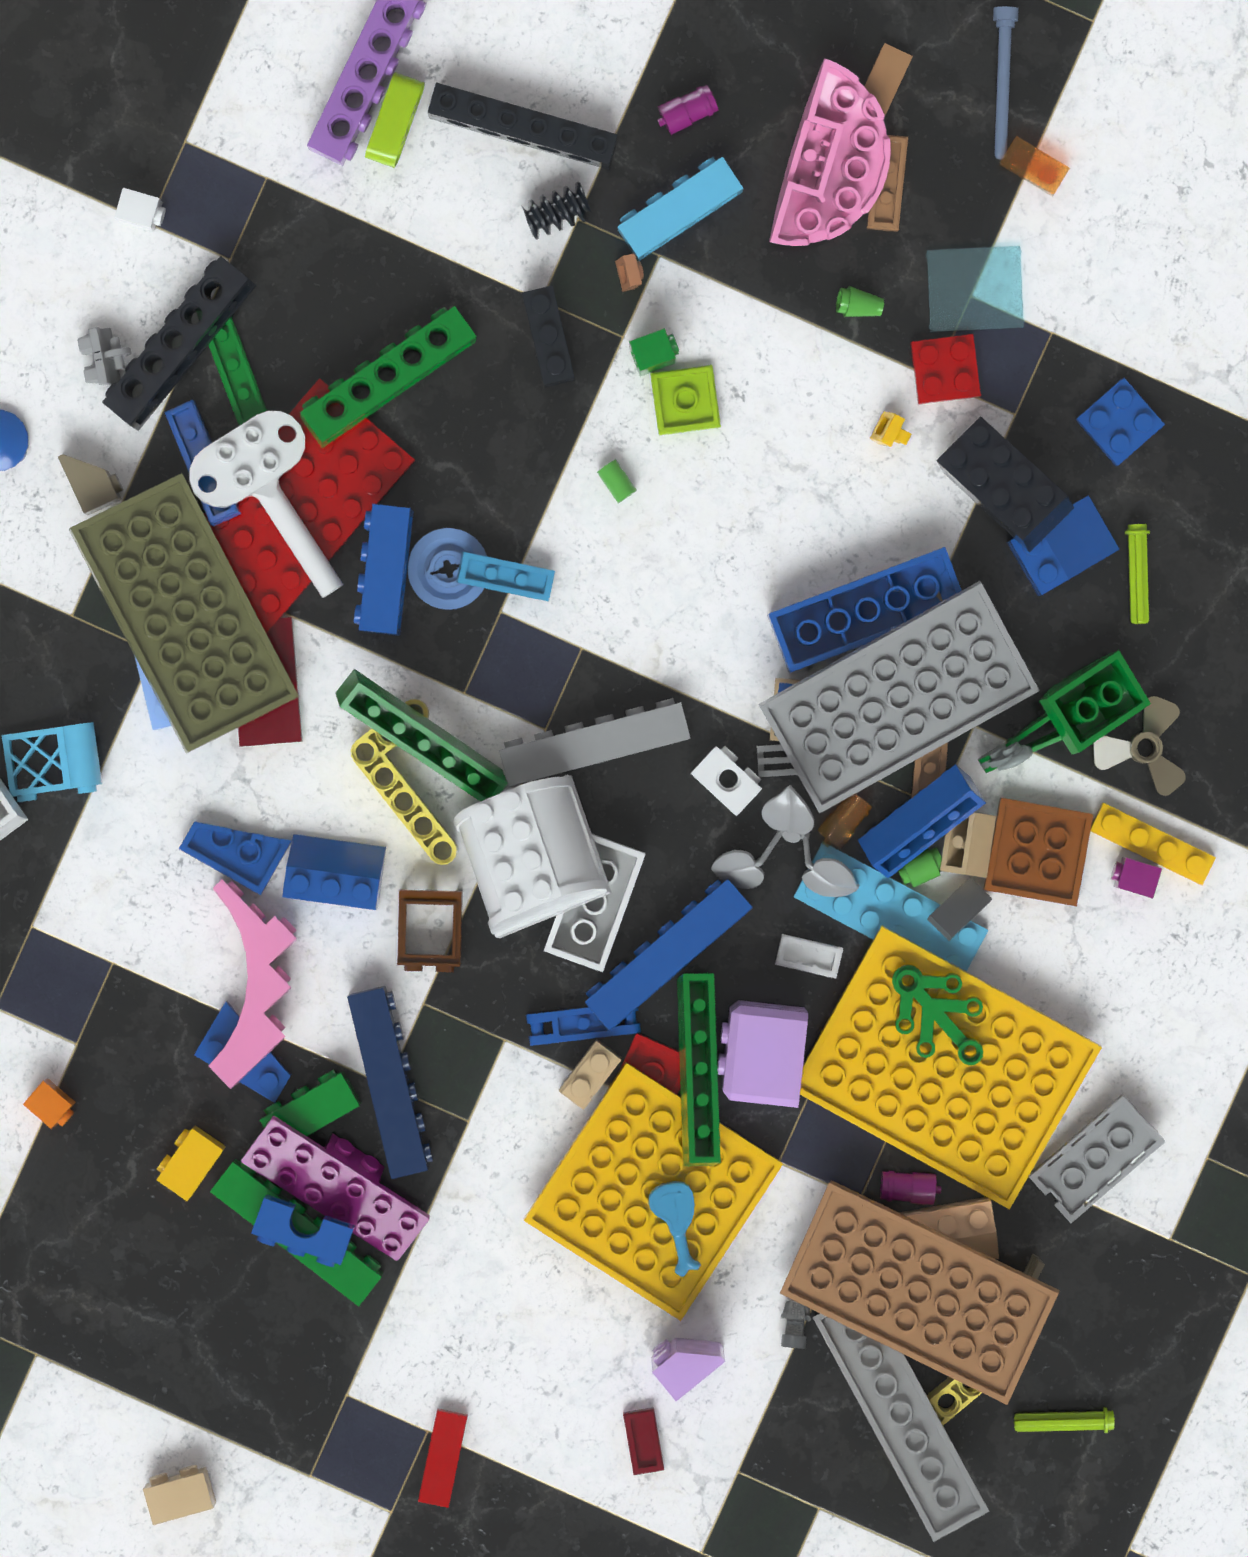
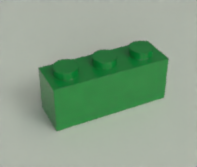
(316, 1106)

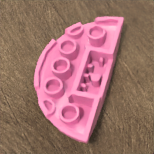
(834, 161)

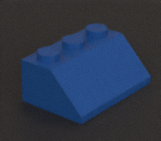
(334, 872)

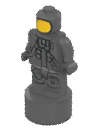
(796, 1316)

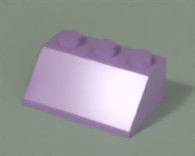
(685, 1363)

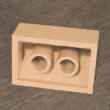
(964, 1221)

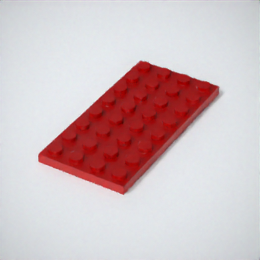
(331, 496)

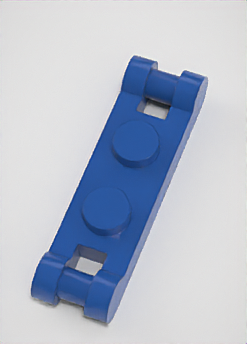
(575, 1025)

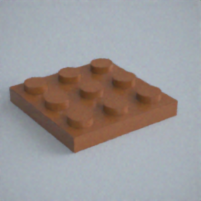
(1038, 851)

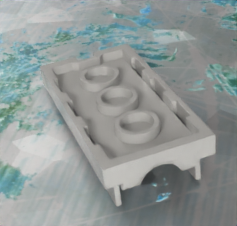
(1097, 1158)

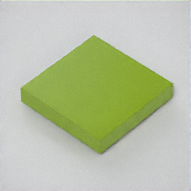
(685, 400)

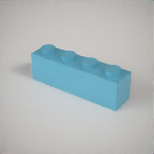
(680, 208)

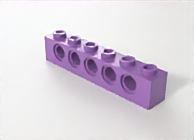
(323, 139)

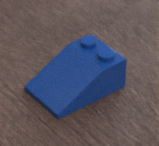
(1068, 549)

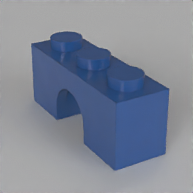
(276, 1225)

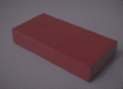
(643, 1441)

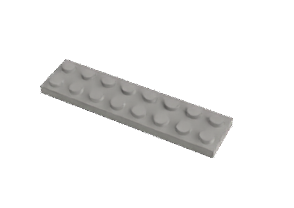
(906, 1429)

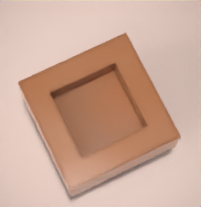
(629, 272)

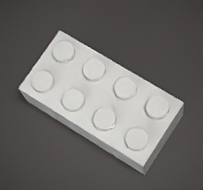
(590, 929)

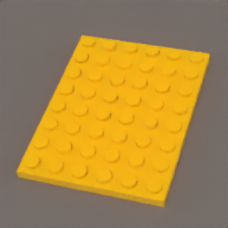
(964, 1120)

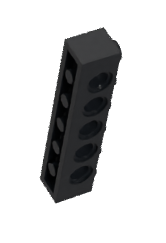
(522, 126)
(177, 361)

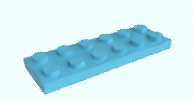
(894, 906)

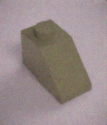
(91, 484)

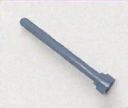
(1005, 20)

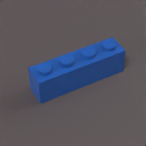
(921, 821)

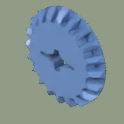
(429, 557)

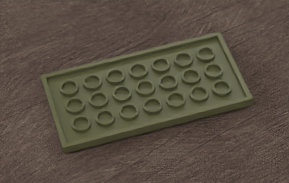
(183, 613)

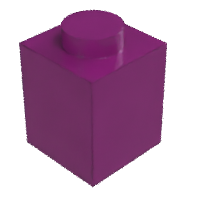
(1136, 877)

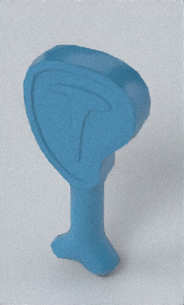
(675, 1206)

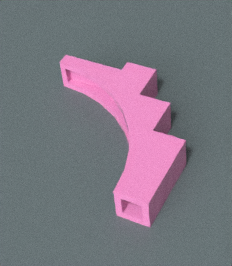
(263, 943)

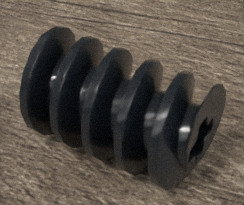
(556, 210)

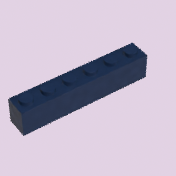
(388, 1081)

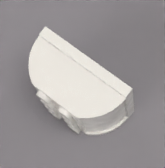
(532, 853)

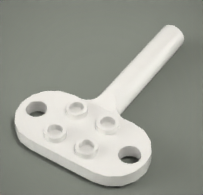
(250, 464)

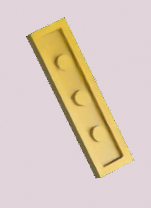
(1152, 844)

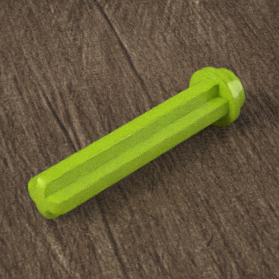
(1138, 573)
(1064, 1421)

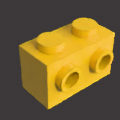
(190, 1162)

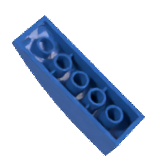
(861, 609)

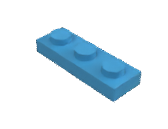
(505, 576)

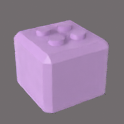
(763, 1053)

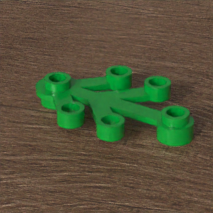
(935, 1010)

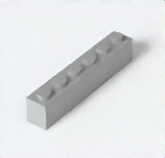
(595, 743)

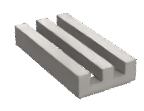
(776, 760)

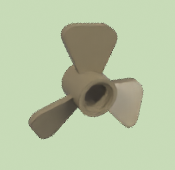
(1156, 720)

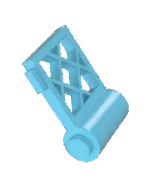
(77, 757)

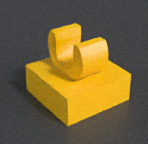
(889, 430)

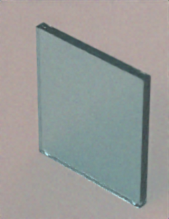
(975, 288)

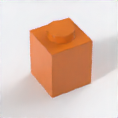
(50, 1104)

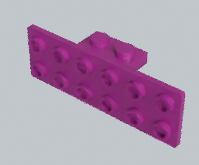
(337, 1184)

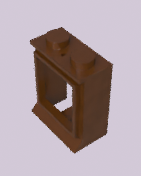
(442, 963)

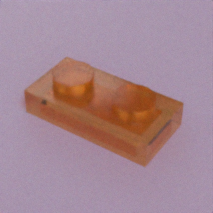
(1034, 166)

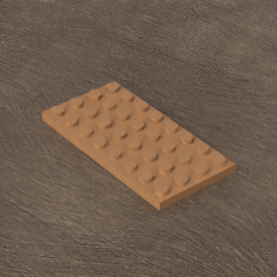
(919, 1292)

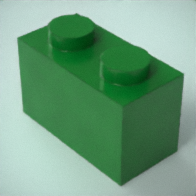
(653, 351)

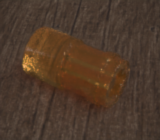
(843, 821)

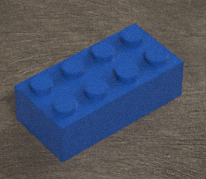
(385, 569)

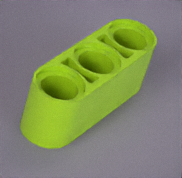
(394, 120)

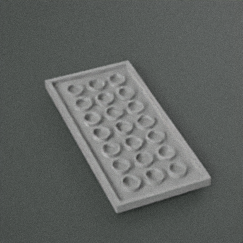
(899, 697)

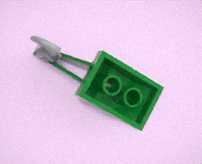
(1081, 710)

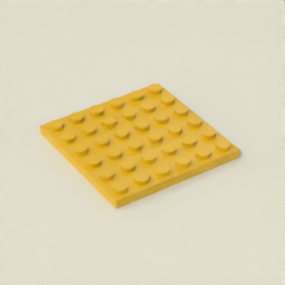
(603, 1186)

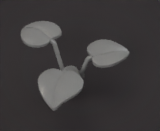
(793, 822)

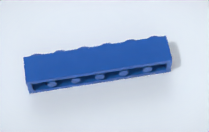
(668, 954)

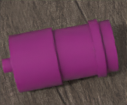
(685, 110)
(912, 1188)

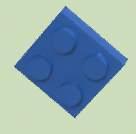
(1120, 422)

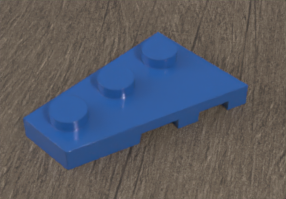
(236, 854)
(265, 1078)

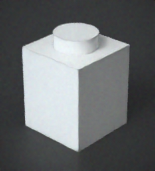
(139, 210)

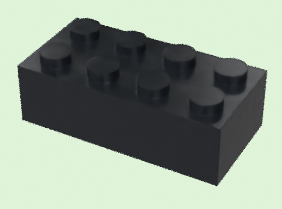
(1005, 484)

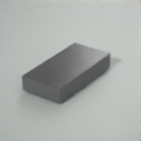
(959, 909)

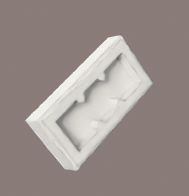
(809, 956)

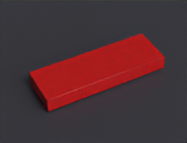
(442, 1458)

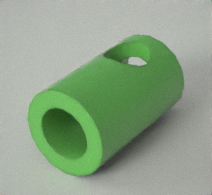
(616, 481)

